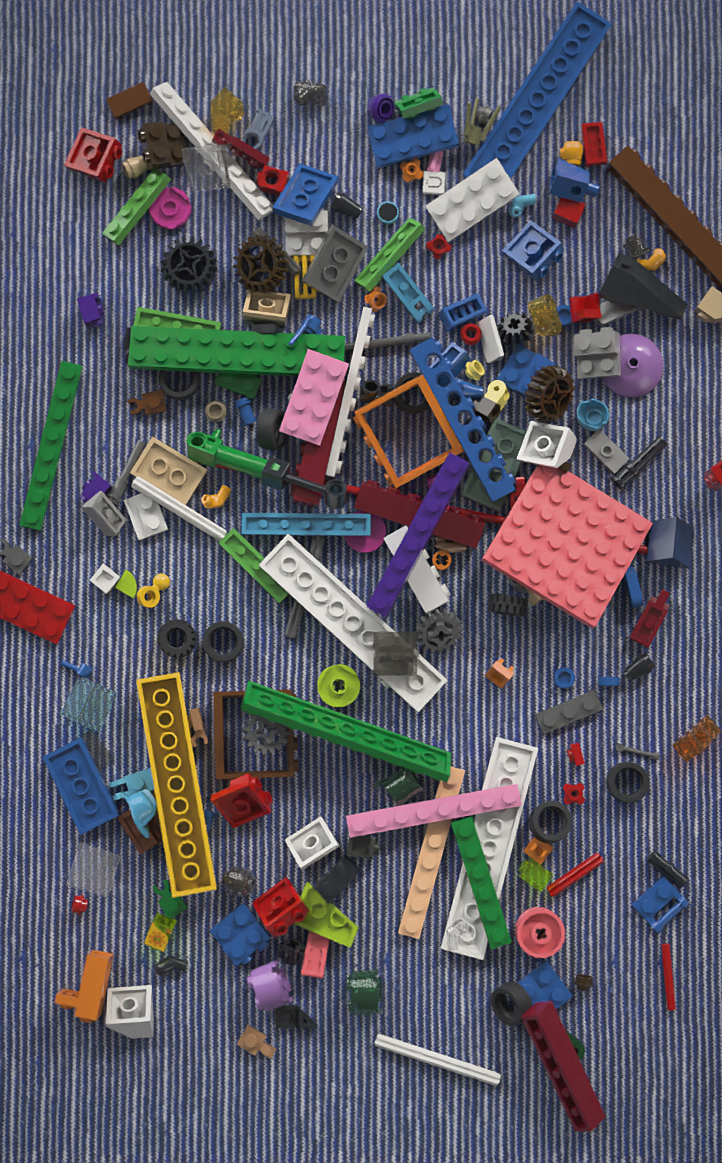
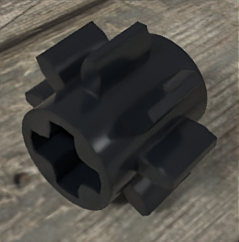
(291, 951)

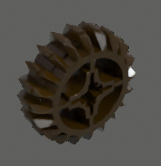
(251, 276)
(549, 394)

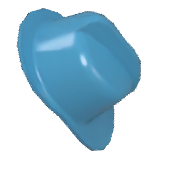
(143, 809)

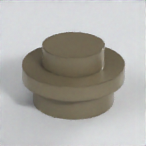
(215, 411)

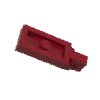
(240, 149)
(650, 619)

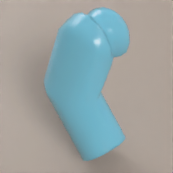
(519, 203)

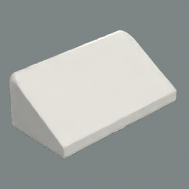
(490, 339)

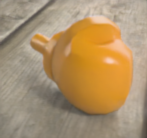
(572, 152)

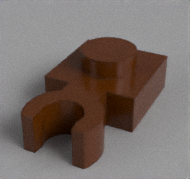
(152, 403)

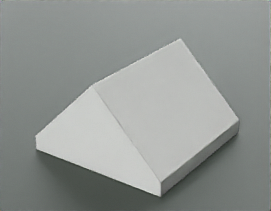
(311, 843)

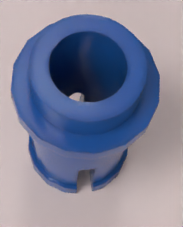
(245, 411)

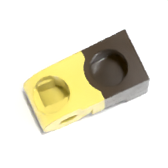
(492, 402)

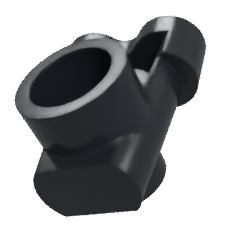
(372, 390)

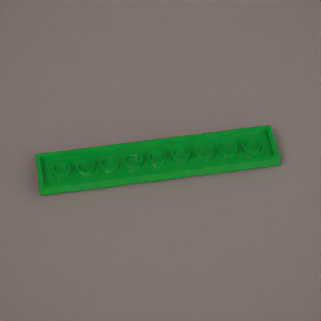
(226, 350)
(346, 731)

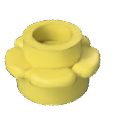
(474, 370)

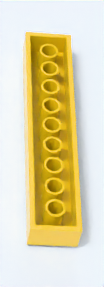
(176, 784)

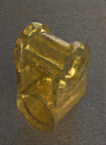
(543, 314)

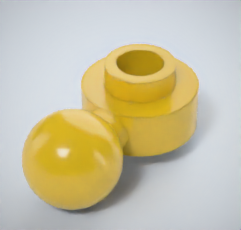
(160, 583)

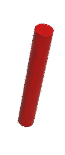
(668, 976)

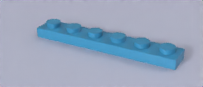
(306, 524)

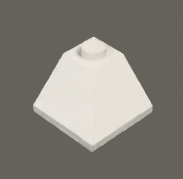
(547, 445)
(130, 1011)

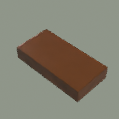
(129, 100)

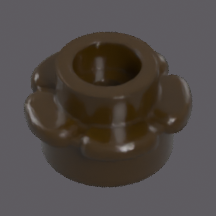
(583, 982)

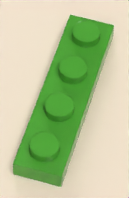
(136, 206)
(389, 254)
(156, 318)
(250, 559)

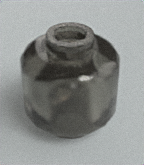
(239, 881)

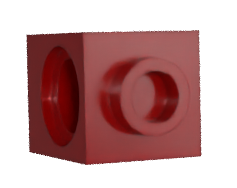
(276, 189)

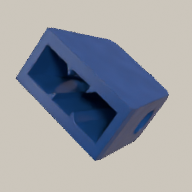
(571, 182)

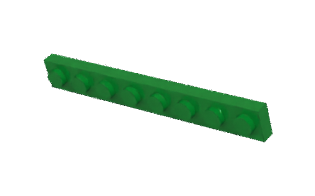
(51, 445)

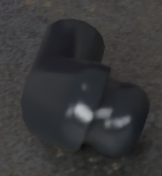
(169, 963)

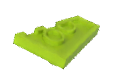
(326, 918)

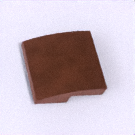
(140, 842)

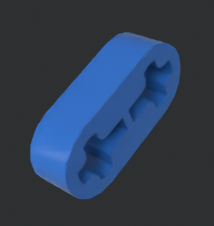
(633, 588)

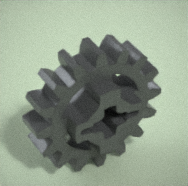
(440, 629)
(268, 741)

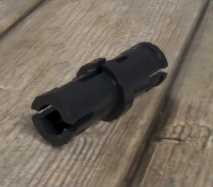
(667, 869)

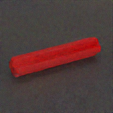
(575, 874)

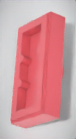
(315, 955)

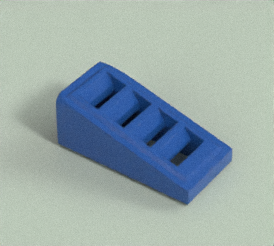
(447, 320)

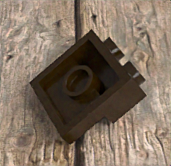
(162, 145)

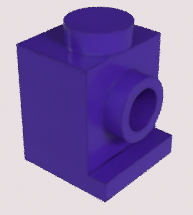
(91, 310)
(93, 486)

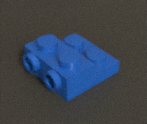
(534, 250)
(520, 367)
(241, 935)
(545, 985)

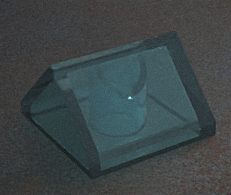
(89, 703)

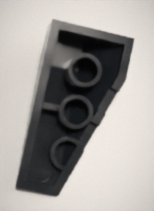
(636, 286)

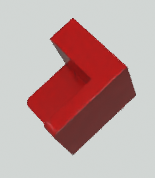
(568, 212)
(585, 308)

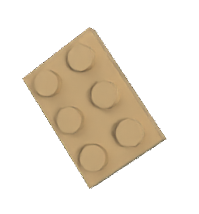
(169, 471)

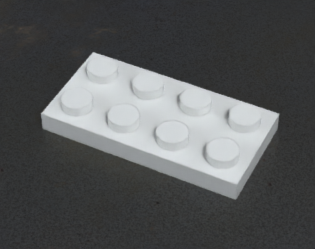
(472, 200)

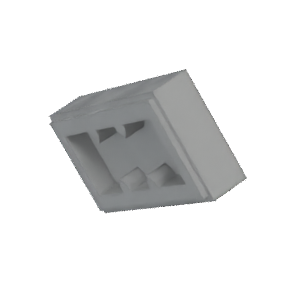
(606, 451)

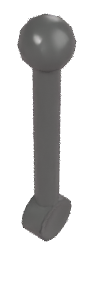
(620, 747)

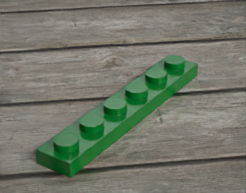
(481, 882)

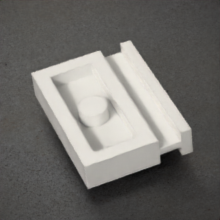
(145, 516)

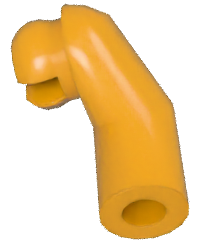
(654, 261)
(216, 500)

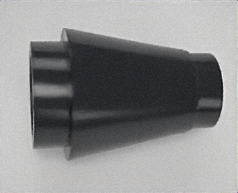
(345, 205)
(638, 667)

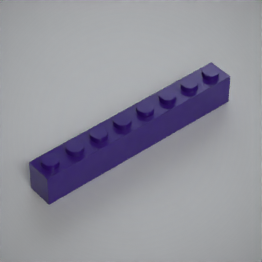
(418, 535)

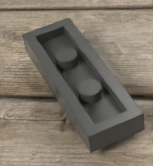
(568, 711)

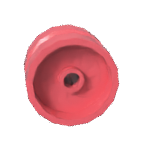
(539, 945)

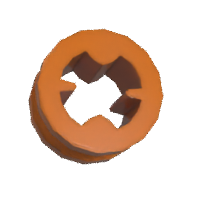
(442, 553)

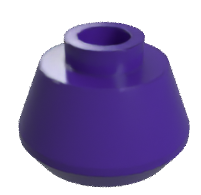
(381, 107)

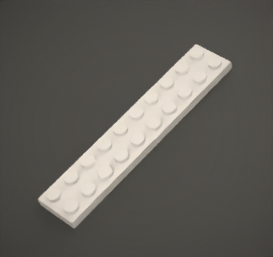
(344, 615)
(496, 830)

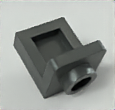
(362, 847)

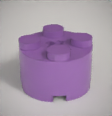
(270, 986)

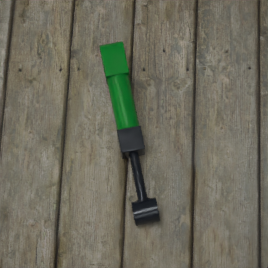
(273, 472)

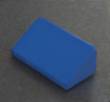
(457, 357)

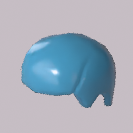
(592, 414)

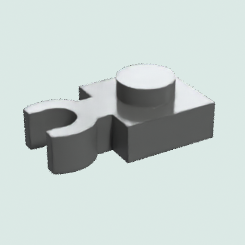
(16, 557)

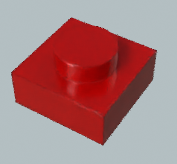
(575, 754)

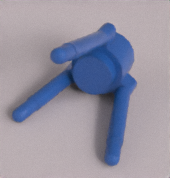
(309, 326)

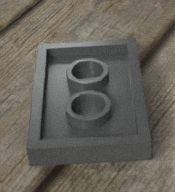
(335, 264)

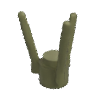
(472, 133)

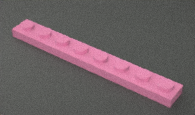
(433, 810)

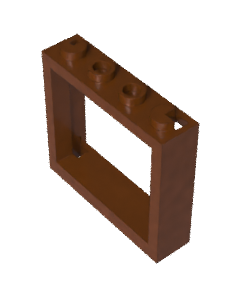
(219, 737)

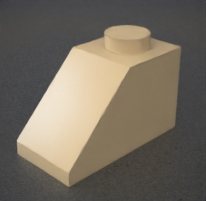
(710, 307)

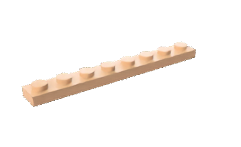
(428, 862)

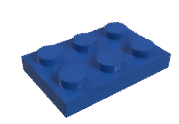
(305, 194)

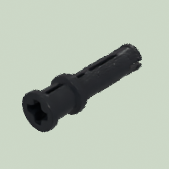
(632, 469)

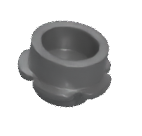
(484, 114)

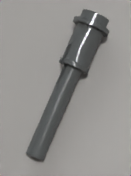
(121, 482)

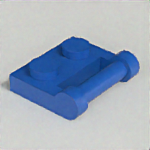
(655, 898)

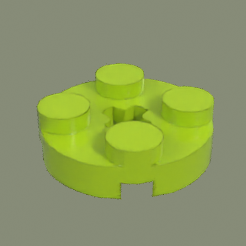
(350, 682)

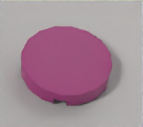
(171, 209)
(367, 544)

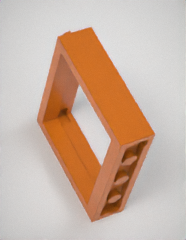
(381, 458)

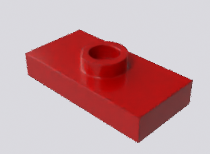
(593, 144)

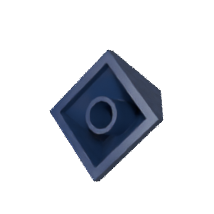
(670, 543)

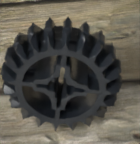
(180, 249)

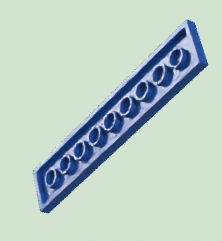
(542, 91)

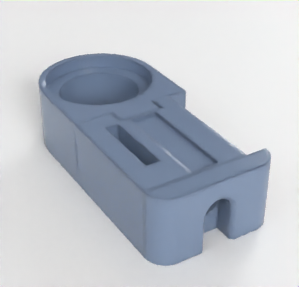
(260, 127)

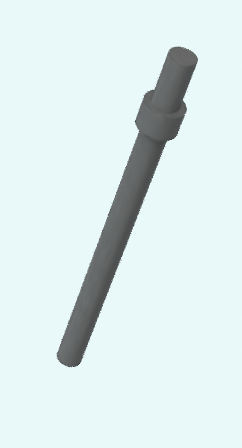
(408, 339)

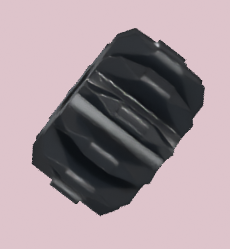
(515, 329)

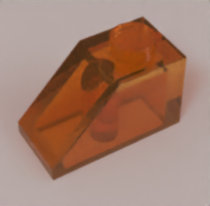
(696, 738)

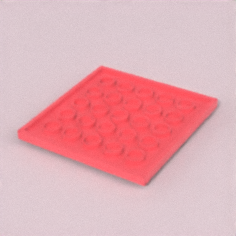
(567, 543)

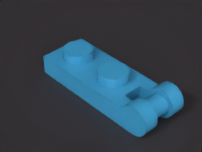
(407, 292)

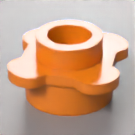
(411, 176)
(380, 301)

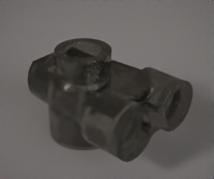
(308, 91)

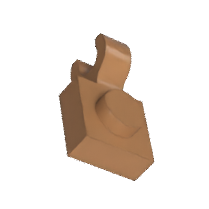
(195, 720)
(253, 1040)

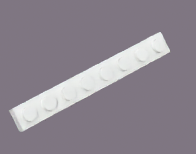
(201, 136)
(352, 384)

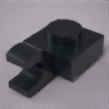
(267, 327)

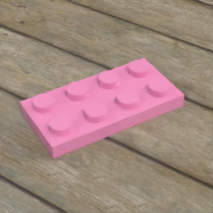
(314, 397)

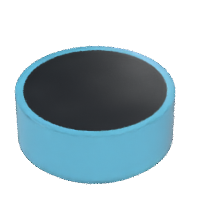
(387, 212)

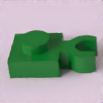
(170, 905)

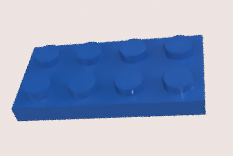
(413, 137)
(81, 785)

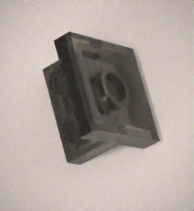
(395, 653)

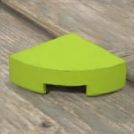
(127, 584)

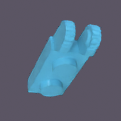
(135, 783)

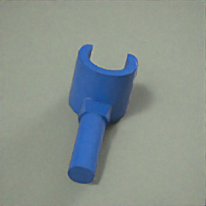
(84, 670)

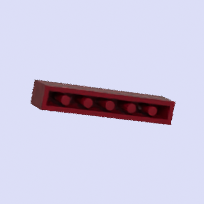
(316, 460)
(402, 509)
(563, 1066)

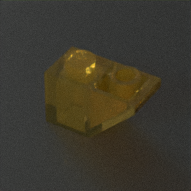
(225, 110)

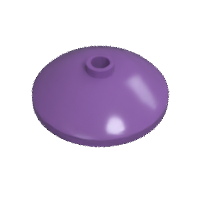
(643, 377)

